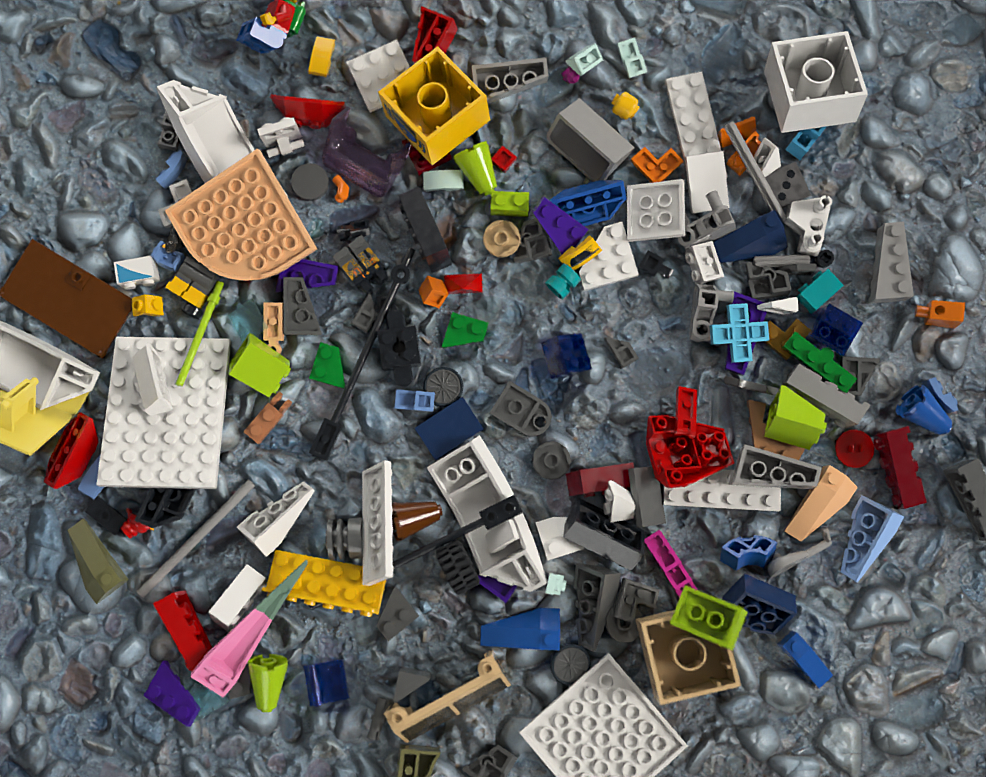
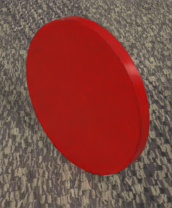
(854, 448)

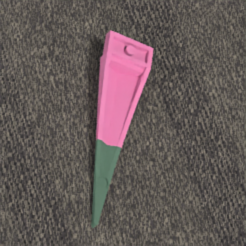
(228, 658)

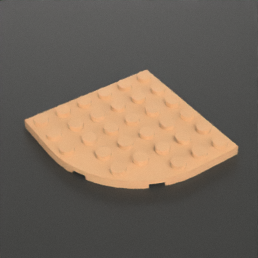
(242, 223)

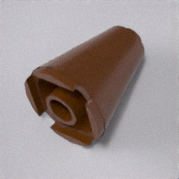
(413, 517)

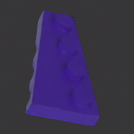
(755, 315)

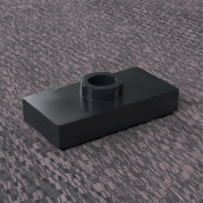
(106, 515)

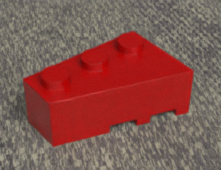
(433, 31)

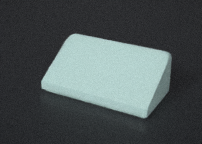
(585, 59)

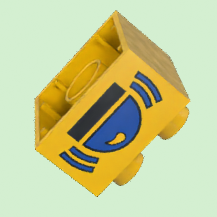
(435, 105)

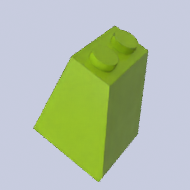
(259, 366)
(794, 420)

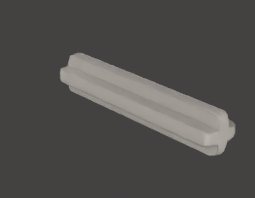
(781, 260)

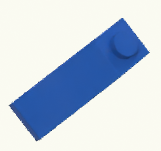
(805, 658)

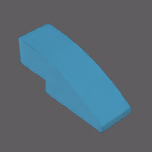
(803, 141)

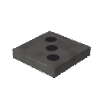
(788, 184)

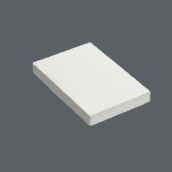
(705, 175)

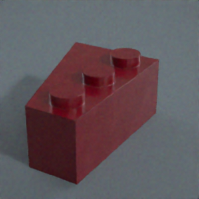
(593, 480)

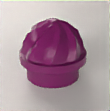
(570, 75)

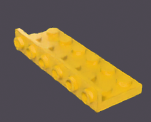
(326, 583)

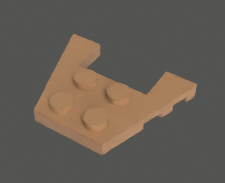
(756, 413)

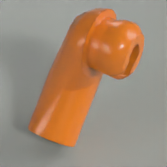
(343, 189)

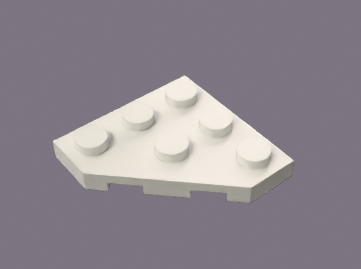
(612, 263)

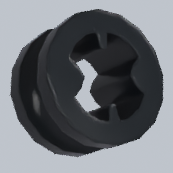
(828, 254)

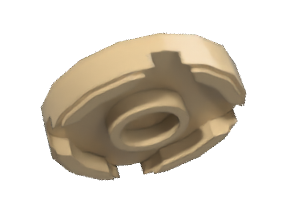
(501, 238)

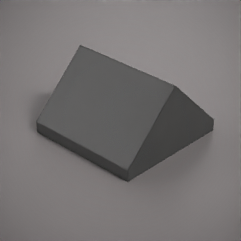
(408, 681)

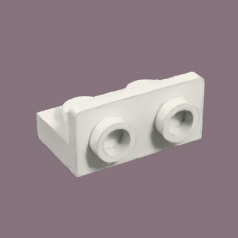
(704, 263)

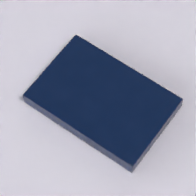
(449, 428)

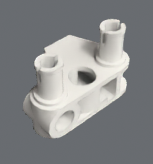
(806, 214)

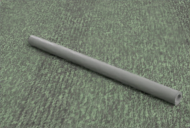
(195, 538)

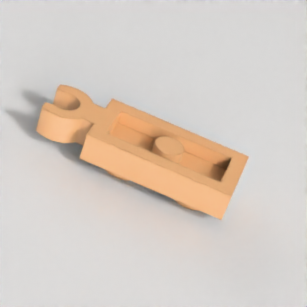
(274, 318)

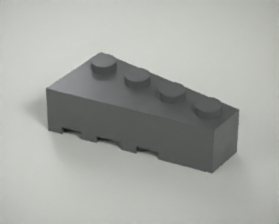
(969, 486)

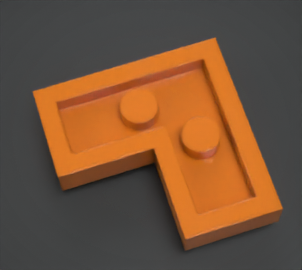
(655, 169)

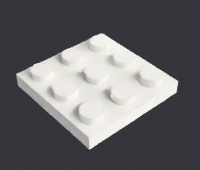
(376, 70)
(655, 210)

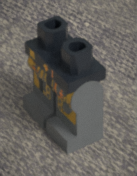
(364, 271)

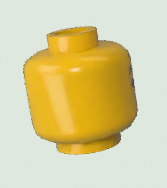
(625, 105)

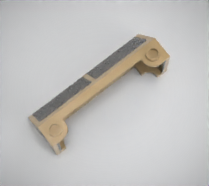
(412, 724)

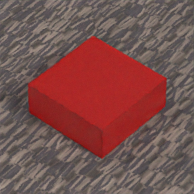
(503, 159)

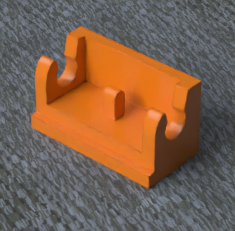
(736, 162)

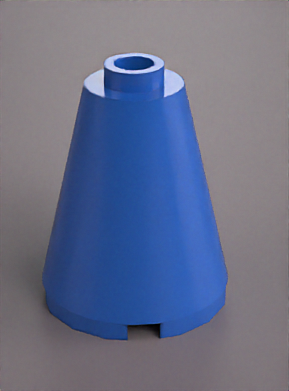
(924, 410)

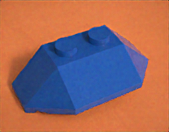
(592, 201)

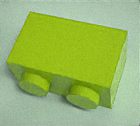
(509, 203)

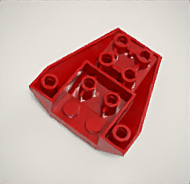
(683, 460)

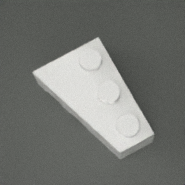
(237, 598)

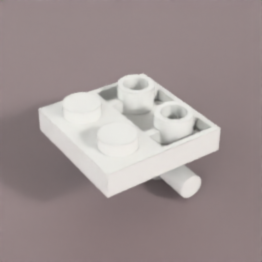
(281, 135)

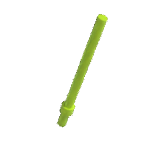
(212, 300)

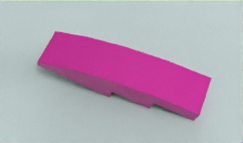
(668, 562)

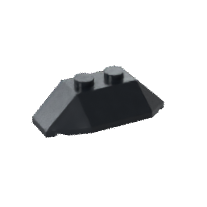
(164, 506)

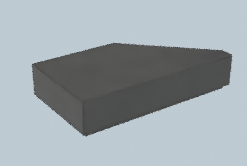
(798, 269)
(365, 315)
(622, 351)

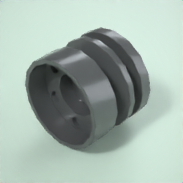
(344, 538)

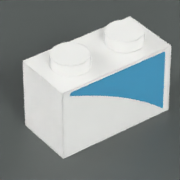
(136, 272)

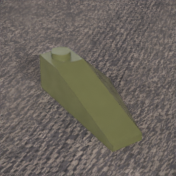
(96, 565)

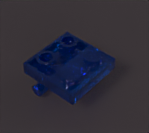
(326, 682)

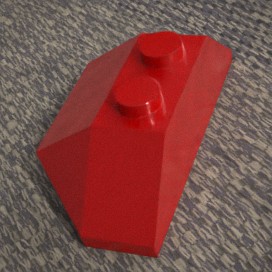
(308, 111)
(72, 452)

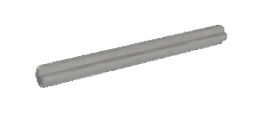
(754, 170)

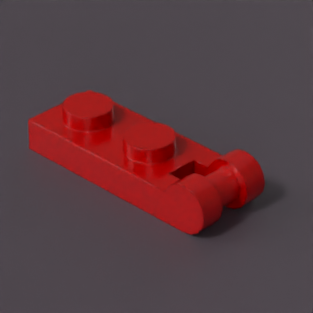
(685, 412)

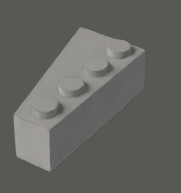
(826, 397)

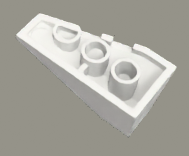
(552, 539)

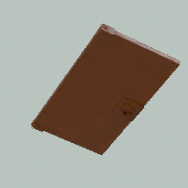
(67, 298)

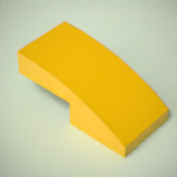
(321, 56)

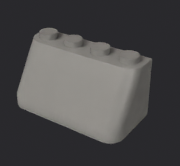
(588, 141)

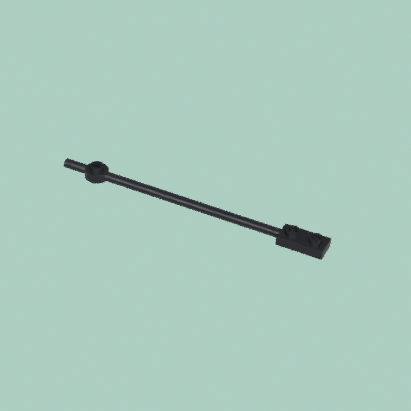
(331, 429)
(490, 518)

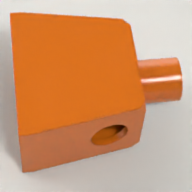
(948, 313)

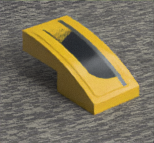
(581, 254)

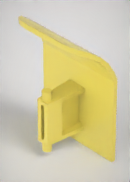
(28, 427)

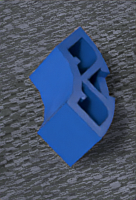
(748, 551)

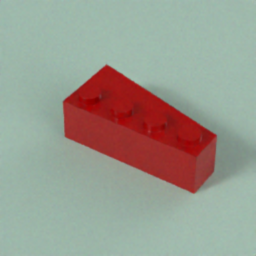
(184, 627)

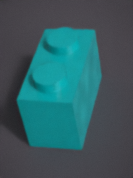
(819, 291)

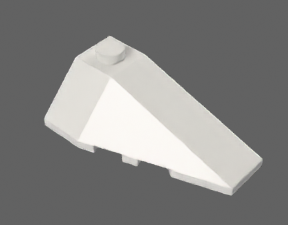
(272, 524)

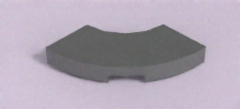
(750, 385)

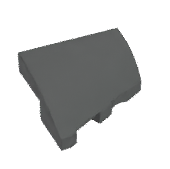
(533, 242)
(766, 283)
(493, 764)

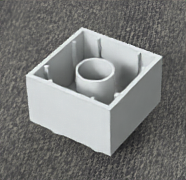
(815, 82)

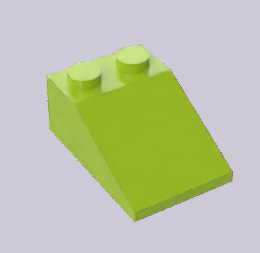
(708, 617)

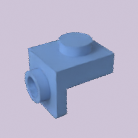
(167, 260)

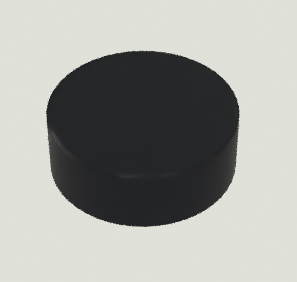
(192, 311)

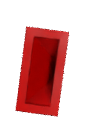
(463, 283)

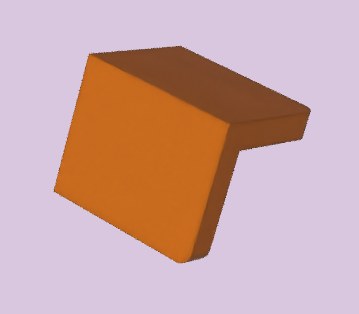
(433, 291)

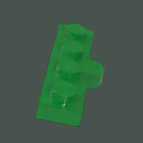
(819, 361)

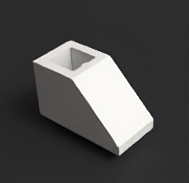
(619, 503)

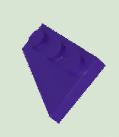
(559, 225)
(314, 274)
(171, 696)

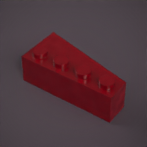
(900, 467)

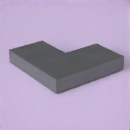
(632, 594)

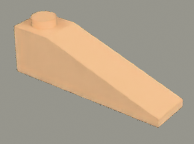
(821, 503)

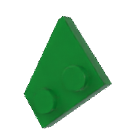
(464, 330)
(328, 366)

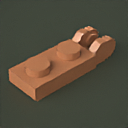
(267, 419)

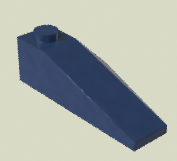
(757, 238)

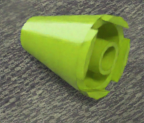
(478, 167)
(267, 679)

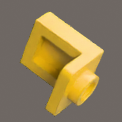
(147, 305)

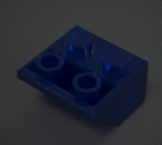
(835, 329)
(566, 355)

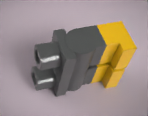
(193, 282)

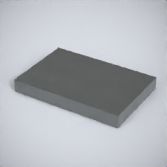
(646, 497)

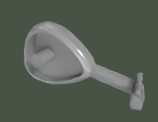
(783, 563)

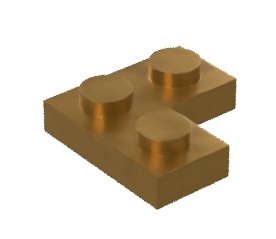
(778, 338)

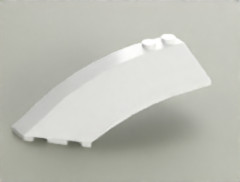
(205, 128)
(58, 373)
(471, 484)

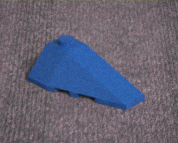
(528, 630)

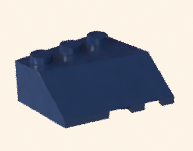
(765, 604)

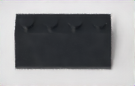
(612, 540)

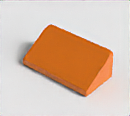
(745, 127)

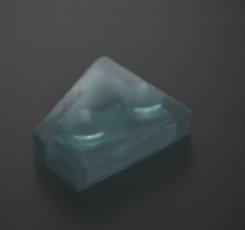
(207, 700)

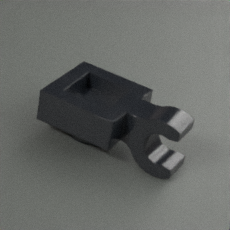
(354, 230)
(652, 264)

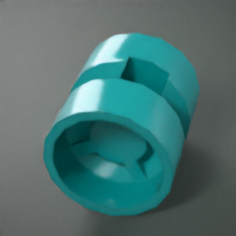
(563, 281)

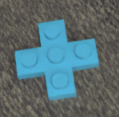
(739, 333)

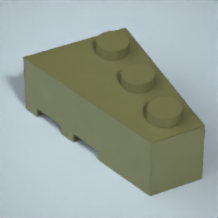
(416, 760)

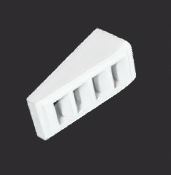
(781, 307)

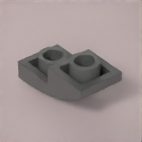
(168, 137)

